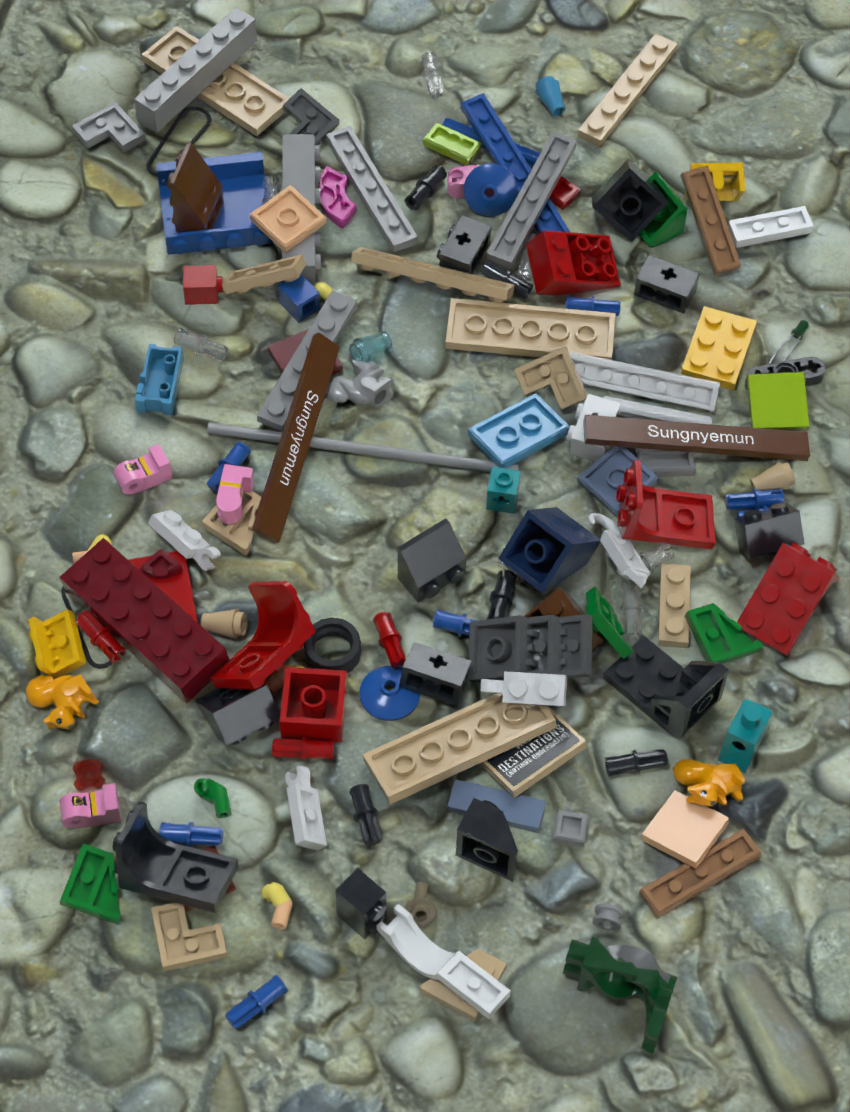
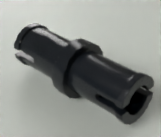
(425, 187)
(501, 597)

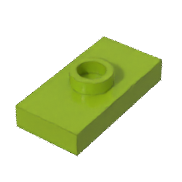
(452, 144)

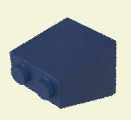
(548, 548)

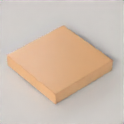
(287, 218)
(685, 829)

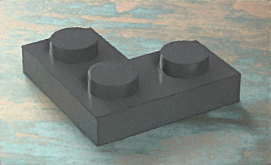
(311, 116)

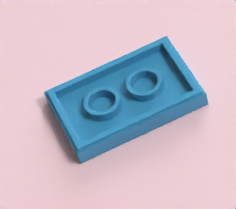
(518, 431)

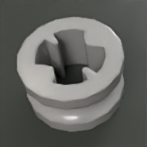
(608, 917)

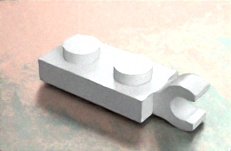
(184, 538)
(529, 688)
(305, 810)

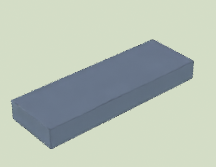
(520, 812)

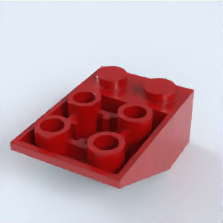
(571, 263)

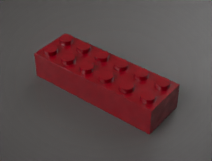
(145, 620)

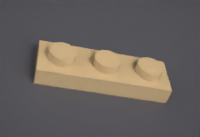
(264, 274)
(673, 605)

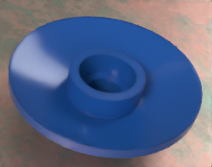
(495, 177)
(383, 703)

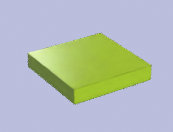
(778, 401)

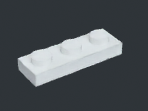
(770, 226)

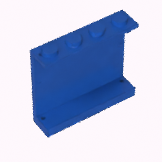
(242, 194)

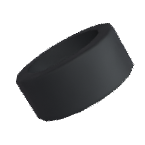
(335, 627)

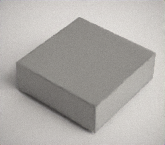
(570, 828)

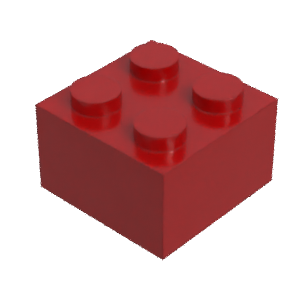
(313, 704)

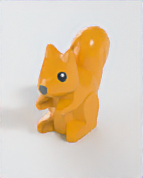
(65, 692)
(709, 781)

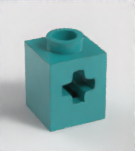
(503, 483)

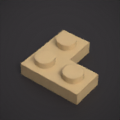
(554, 370)
(182, 946)

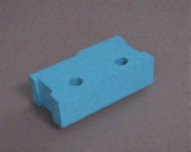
(159, 380)

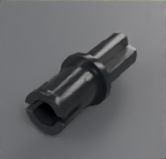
(496, 272)
(635, 762)
(365, 814)

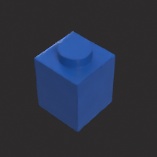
(299, 298)

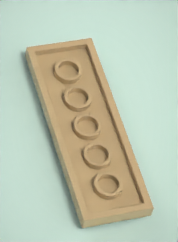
(232, 93)
(527, 329)
(454, 744)

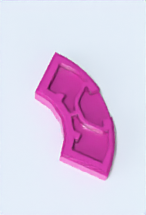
(334, 199)

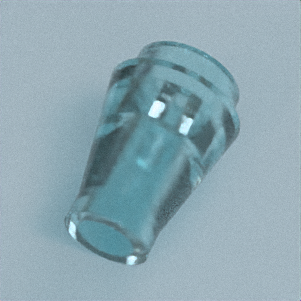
(370, 346)

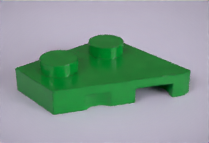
(606, 621)
(719, 636)
(93, 885)

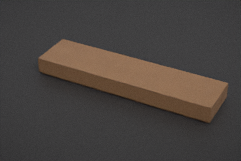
(710, 220)
(687, 882)

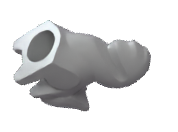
(364, 388)

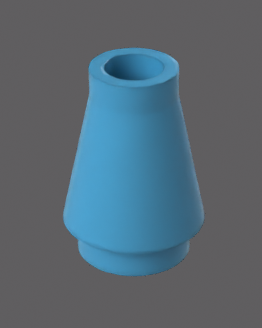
(550, 94)

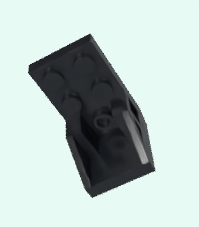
(666, 690)

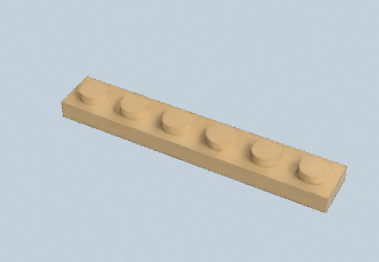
(627, 90)
(422, 272)

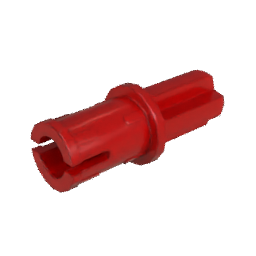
(100, 636)
(389, 639)
(302, 748)

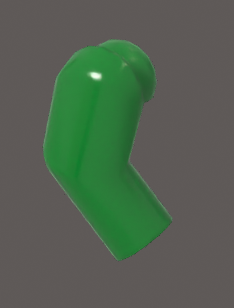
(214, 793)

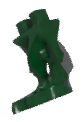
(624, 974)

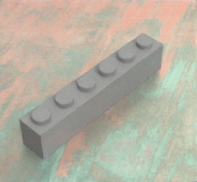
(195, 70)
(302, 174)

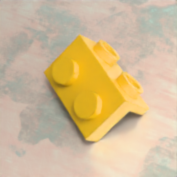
(57, 644)

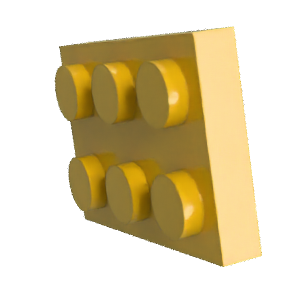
(719, 347)

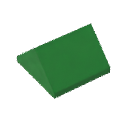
(670, 220)

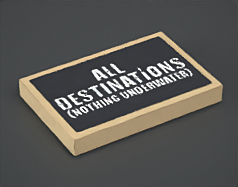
(536, 758)

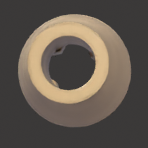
(777, 477)
(227, 623)

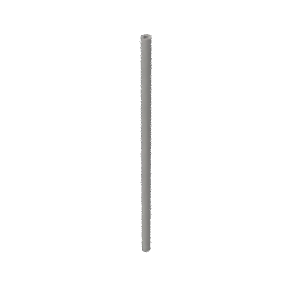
(360, 448)

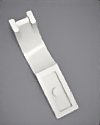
(450, 968)

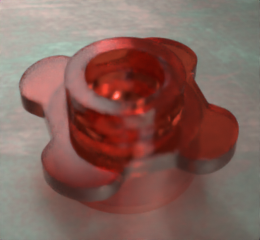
(85, 767)

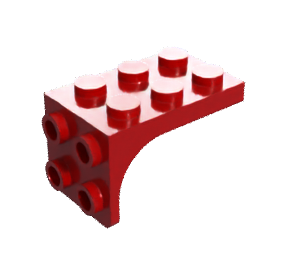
(663, 514)
(787, 597)
(279, 634)

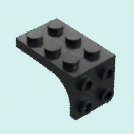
(169, 870)

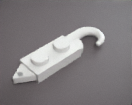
(621, 551)

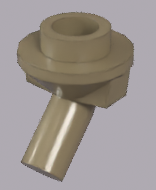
(422, 909)

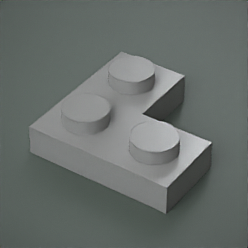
(110, 123)

